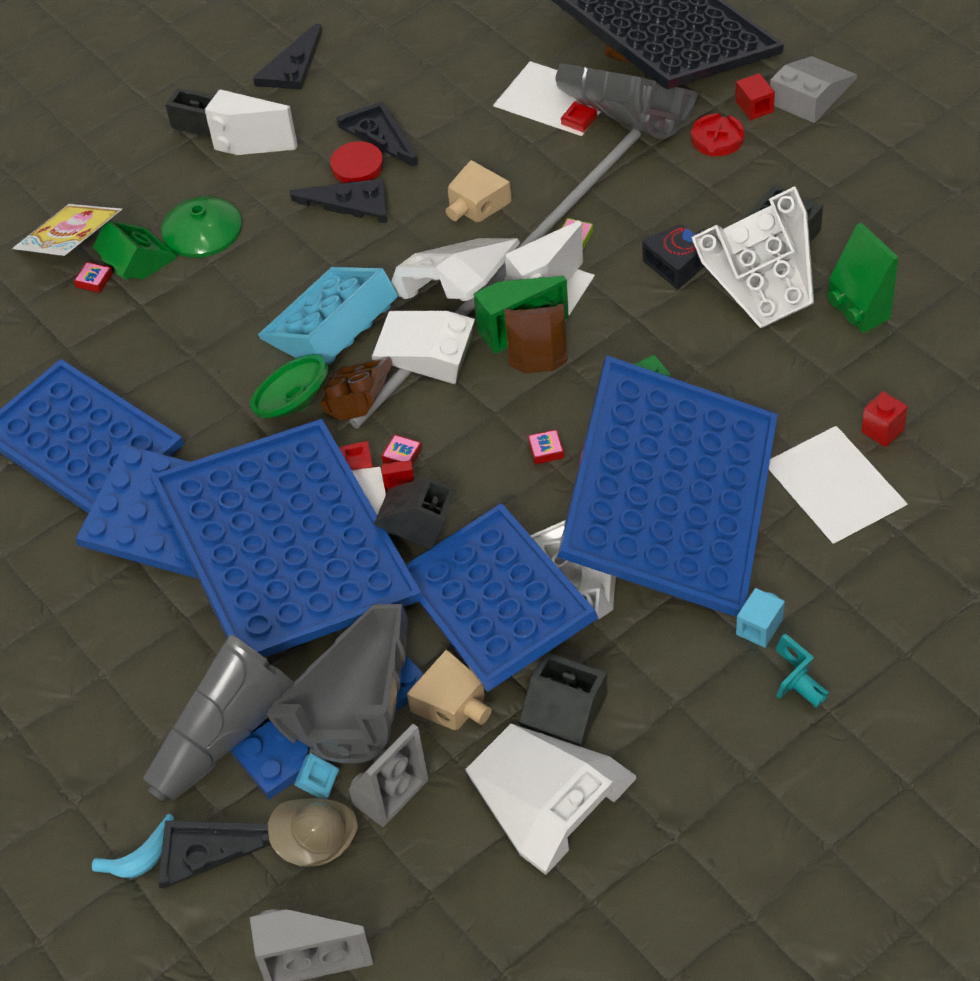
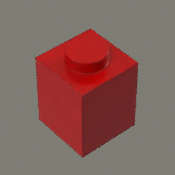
(754, 96)
(884, 419)

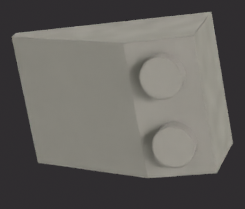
(809, 87)
(391, 778)
(306, 946)

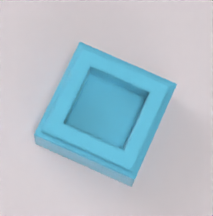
(316, 776)

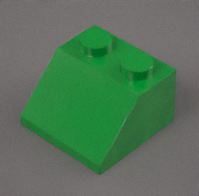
(132, 250)

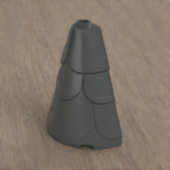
(628, 99)
(350, 692)
(217, 718)

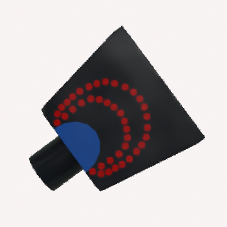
(673, 255)

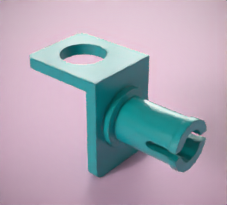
(799, 678)

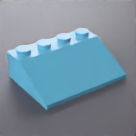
(331, 312)

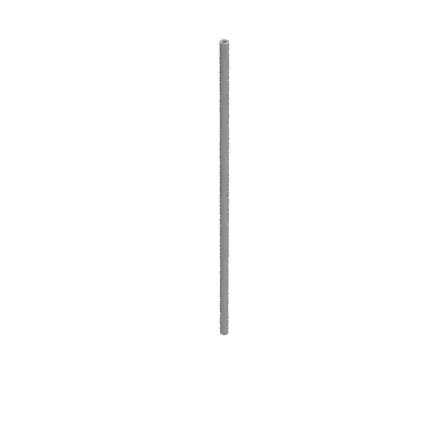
(401, 375)

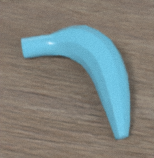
(137, 862)

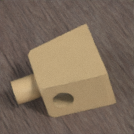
(477, 193)
(449, 694)

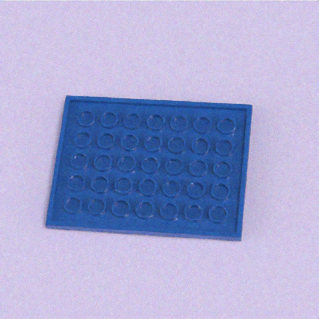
(670, 487)
(283, 539)

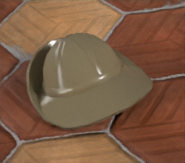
(311, 830)

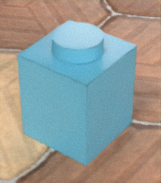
(760, 617)

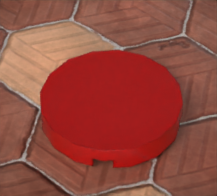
(717, 135)
(356, 162)

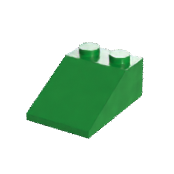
(864, 280)
(515, 296)

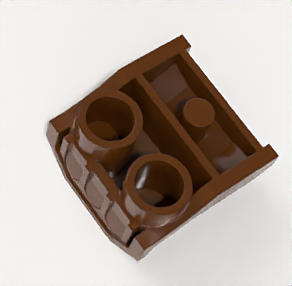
(536, 338)
(354, 389)

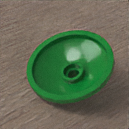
(201, 226)
(290, 387)

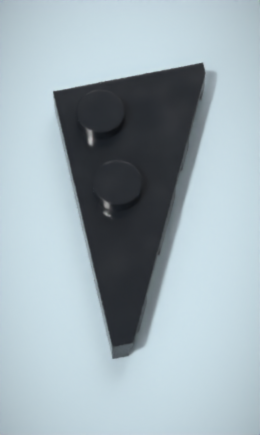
(292, 64)
(379, 128)
(347, 198)
(201, 846)

